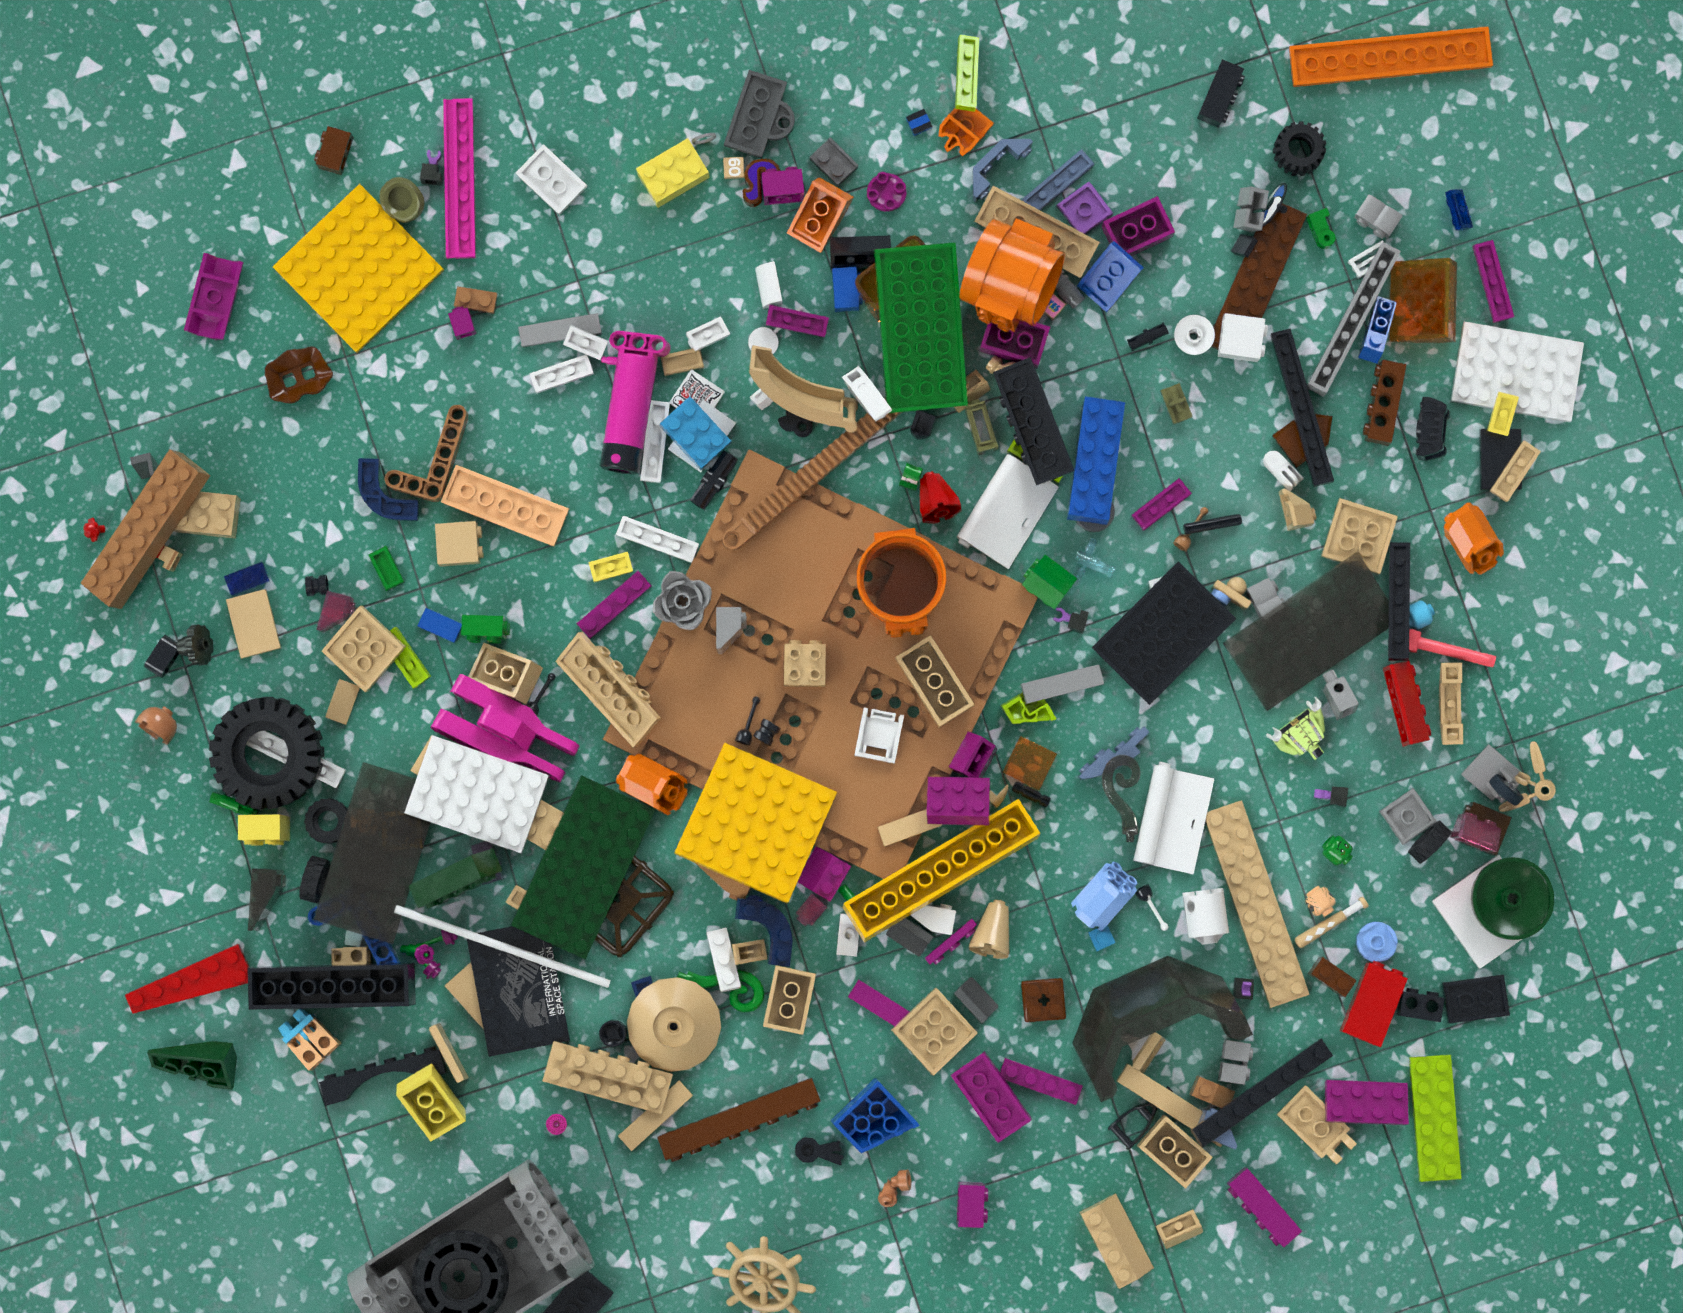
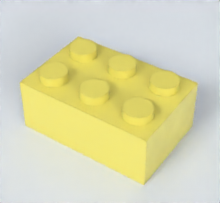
(672, 173)
(263, 828)
(431, 1102)

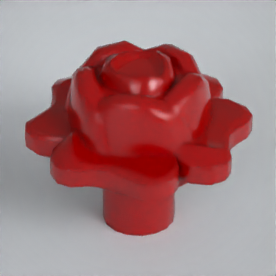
(92, 529)

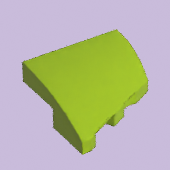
(1020, 712)

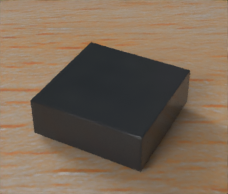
(1244, 245)

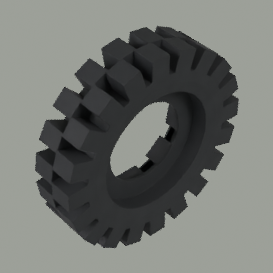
(302, 744)

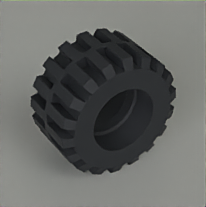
(1306, 134)

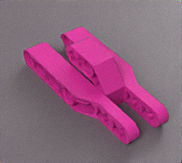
(505, 719)

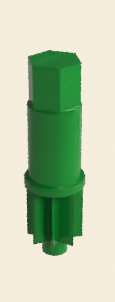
(230, 803)

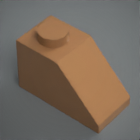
(1211, 1092)

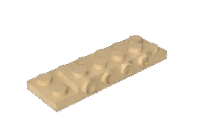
(609, 688)
(607, 1076)

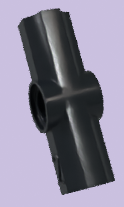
(713, 480)

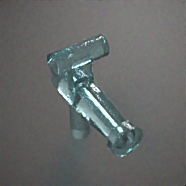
(1087, 560)

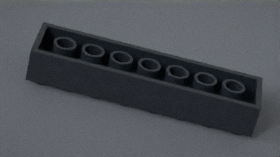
(331, 986)

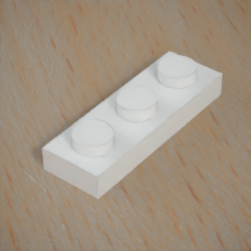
(561, 373)
(723, 960)

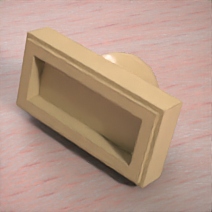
(1234, 590)

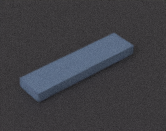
(1059, 181)

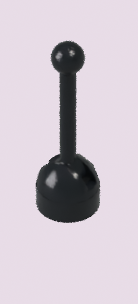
(533, 705)
(744, 735)

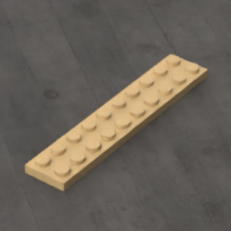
(1256, 904)

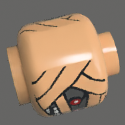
(1320, 901)

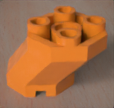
(1473, 538)
(652, 783)

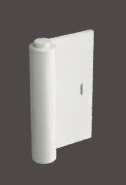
(999, 514)
(1169, 812)

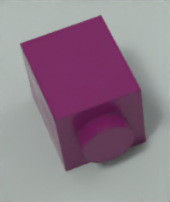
(462, 322)

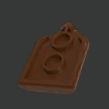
(1290, 442)

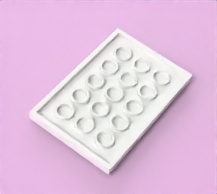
(1518, 363)
(476, 794)

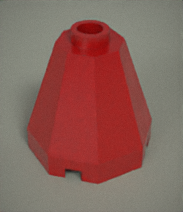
(937, 499)

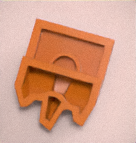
(964, 129)

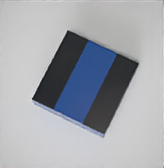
(919, 122)

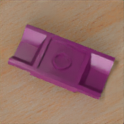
(213, 297)

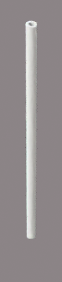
(502, 946)

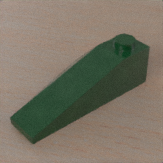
(205, 1061)

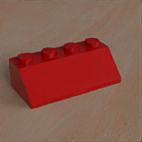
(1406, 703)

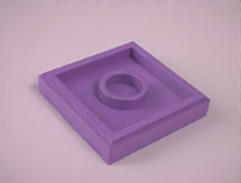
(1084, 209)

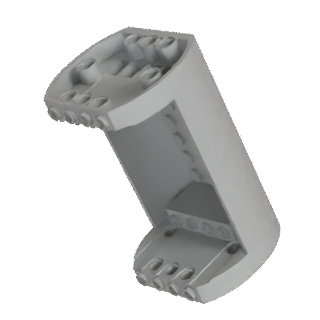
(515, 1206)

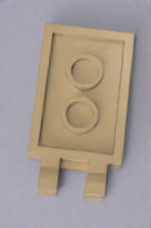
(1307, 1119)

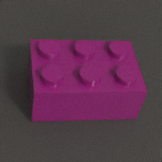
(1139, 227)
(1018, 345)
(958, 800)

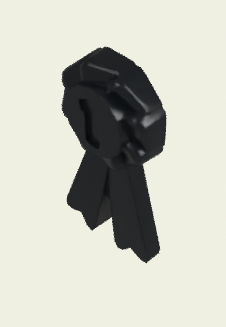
(809, 1150)

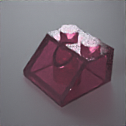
(1476, 833)

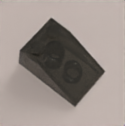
(264, 892)

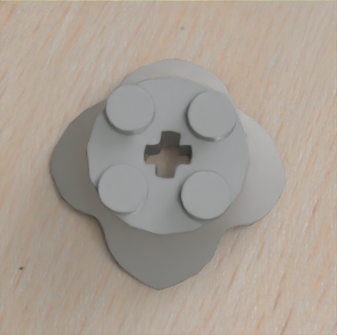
(675, 586)

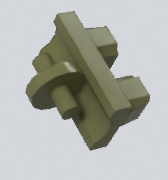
(1176, 403)

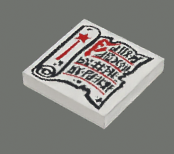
(698, 389)

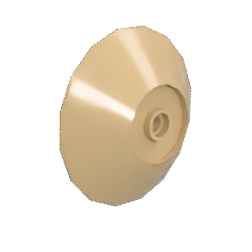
(679, 1003)

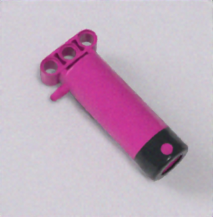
(630, 400)

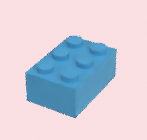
(695, 433)

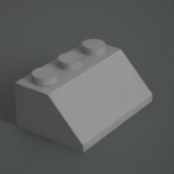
(729, 626)

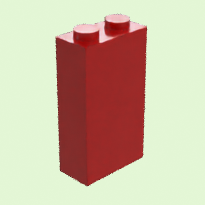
(1374, 1003)

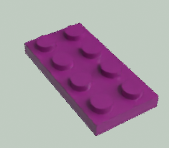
(991, 1097)
(1366, 1102)

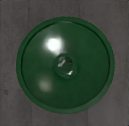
(1512, 898)

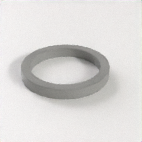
(695, 142)

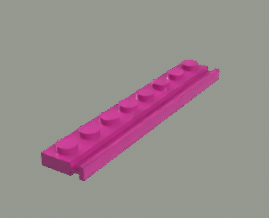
(459, 178)

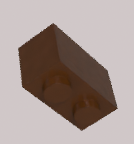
(333, 150)
(1332, 977)

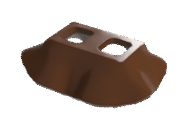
(293, 362)

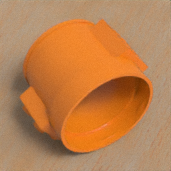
(1012, 274)
(905, 540)

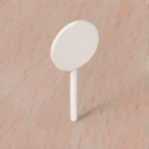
(765, 337)

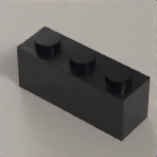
(1221, 93)
(856, 250)

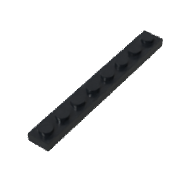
(1302, 408)
(1261, 1093)

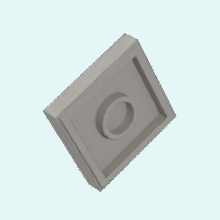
(1407, 816)

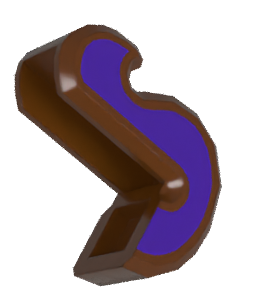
(752, 196)

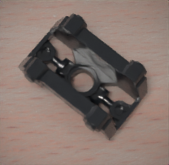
(1431, 429)

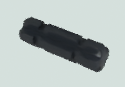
(1031, 794)

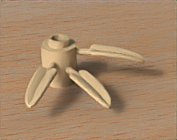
(1524, 779)

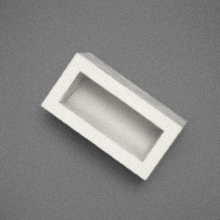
(768, 285)

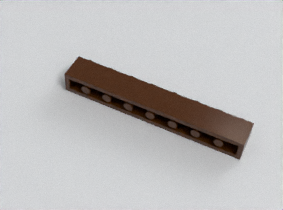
(739, 1118)

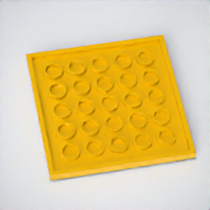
(358, 268)
(755, 823)

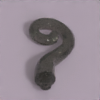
(1128, 817)

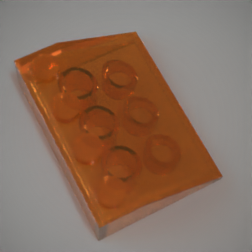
(1424, 301)

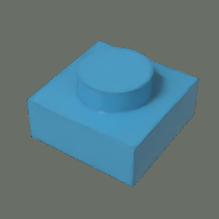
(1101, 938)

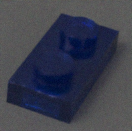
(1459, 210)
(247, 578)

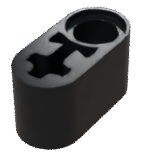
(162, 656)

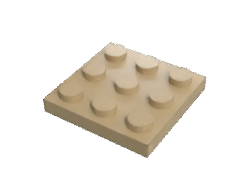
(1361, 531)
(363, 648)
(934, 1031)

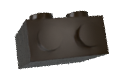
(1489, 814)

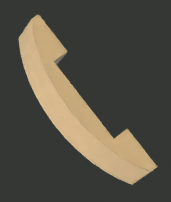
(1450, 703)

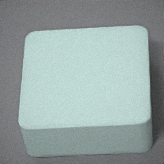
(353, 939)

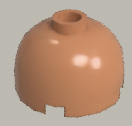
(158, 723)

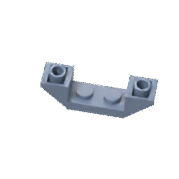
(1016, 147)

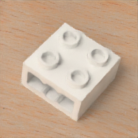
(1242, 337)

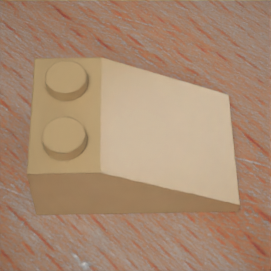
(506, 673)

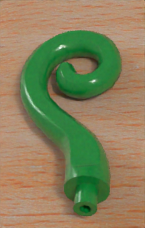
(711, 981)

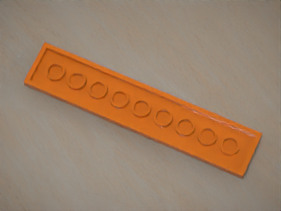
(1390, 56)

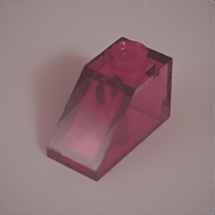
(335, 610)
(810, 911)

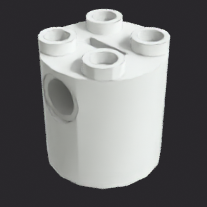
(1206, 915)

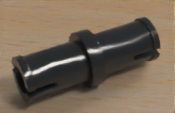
(1147, 336)

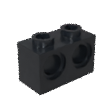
(1420, 1011)

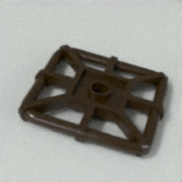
(629, 899)

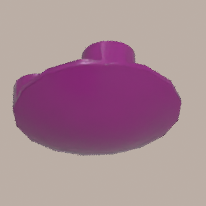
(886, 192)

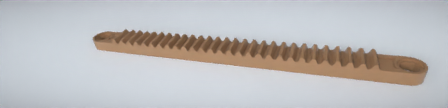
(805, 479)

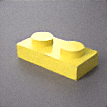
(1502, 413)
(610, 567)

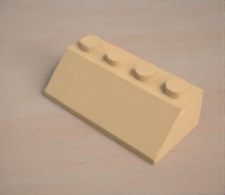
(1116, 1241)

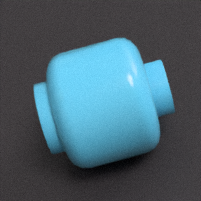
(1420, 615)

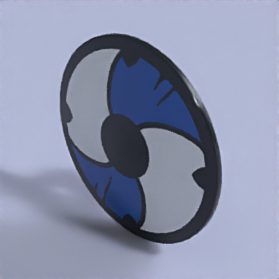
(1274, 203)

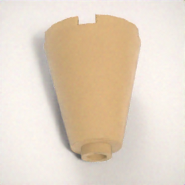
(992, 932)

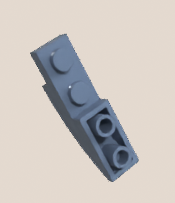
(1102, 757)

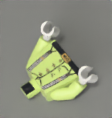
(1302, 732)

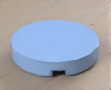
(1376, 941)

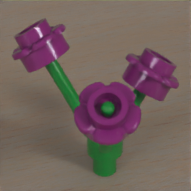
(424, 954)

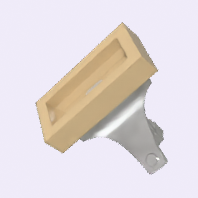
(1145, 1050)

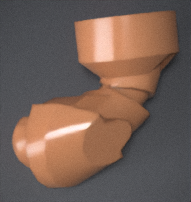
(888, 1195)

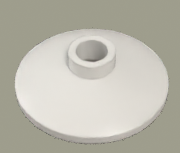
(1198, 325)

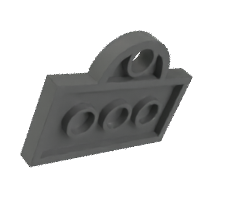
(758, 115)

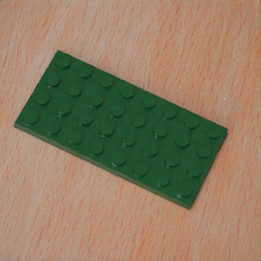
(582, 867)

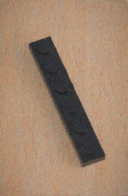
(1399, 601)

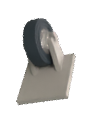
(1494, 776)

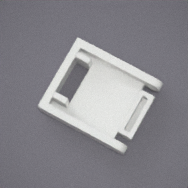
(879, 732)

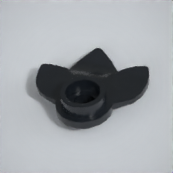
(792, 422)

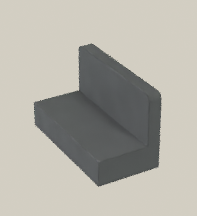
(144, 465)
(910, 936)
(976, 1000)

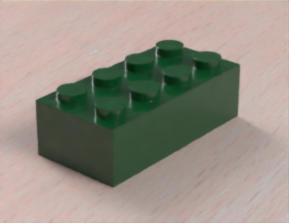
(456, 879)

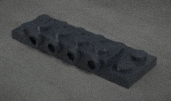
(1033, 421)

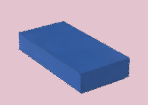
(440, 625)

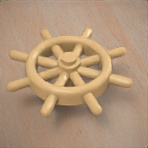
(763, 1279)

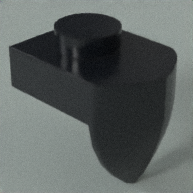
(922, 425)

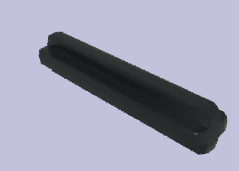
(1212, 524)

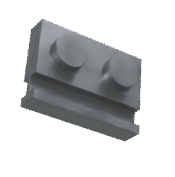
(833, 161)

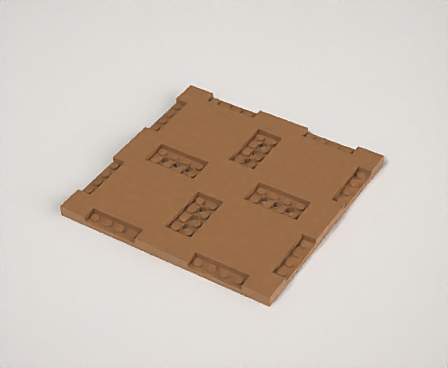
(795, 587)

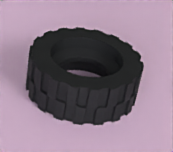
(313, 814)
(1429, 842)
(314, 879)

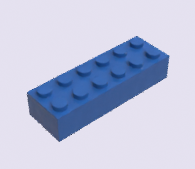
(1096, 460)

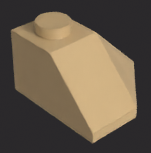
(1296, 511)

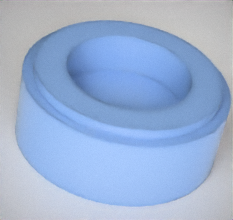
(1221, 597)

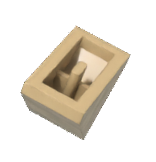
(749, 951)

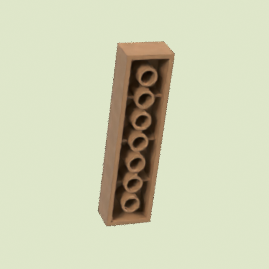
(145, 529)

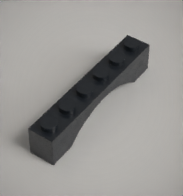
(341, 1088)

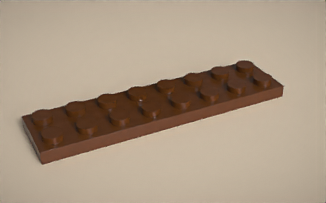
(1262, 268)

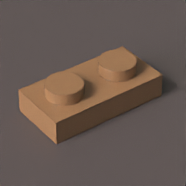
(475, 299)

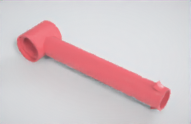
(1417, 642)

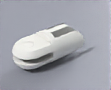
(1282, 470)

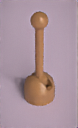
(1183, 541)

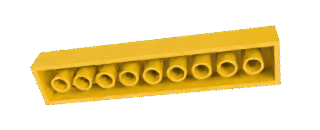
(940, 871)

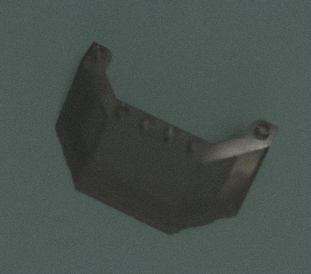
(1144, 1004)

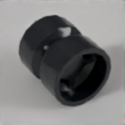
(613, 1033)

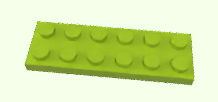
(1435, 1118)

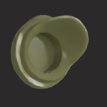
(401, 199)

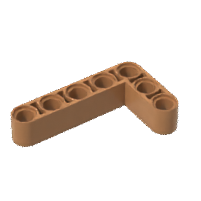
(438, 462)

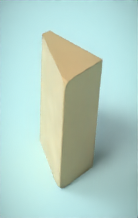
(976, 387)
(342, 701)
(1179, 1229)

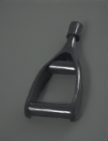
(1144, 1112)

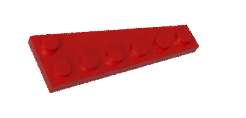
(207, 976)

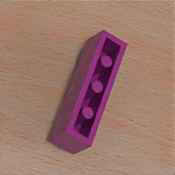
(1264, 1207)

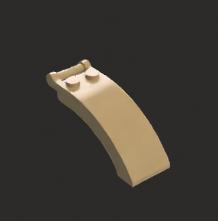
(798, 395)

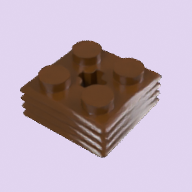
(1034, 1010)

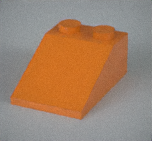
(819, 214)

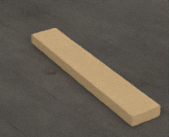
(1160, 1097)

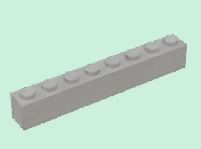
(1353, 319)

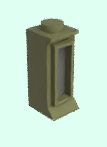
(980, 426)

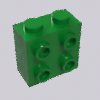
(1048, 581)
(484, 627)

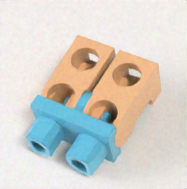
(301, 1037)

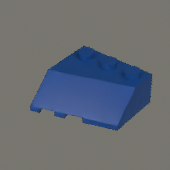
(873, 1118)

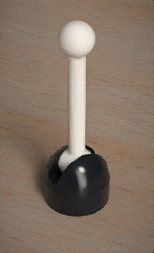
(1145, 894)

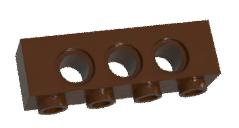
(1395, 372)

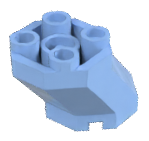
(1104, 896)

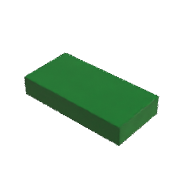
(386, 568)

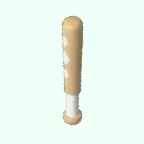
(1326, 925)

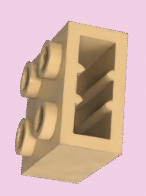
(458, 543)
(804, 664)

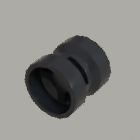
(316, 585)
(766, 732)

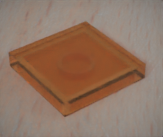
(1029, 763)

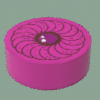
(556, 1124)

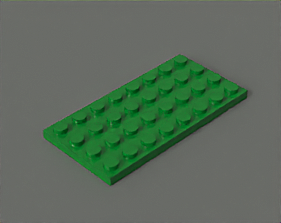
(921, 327)

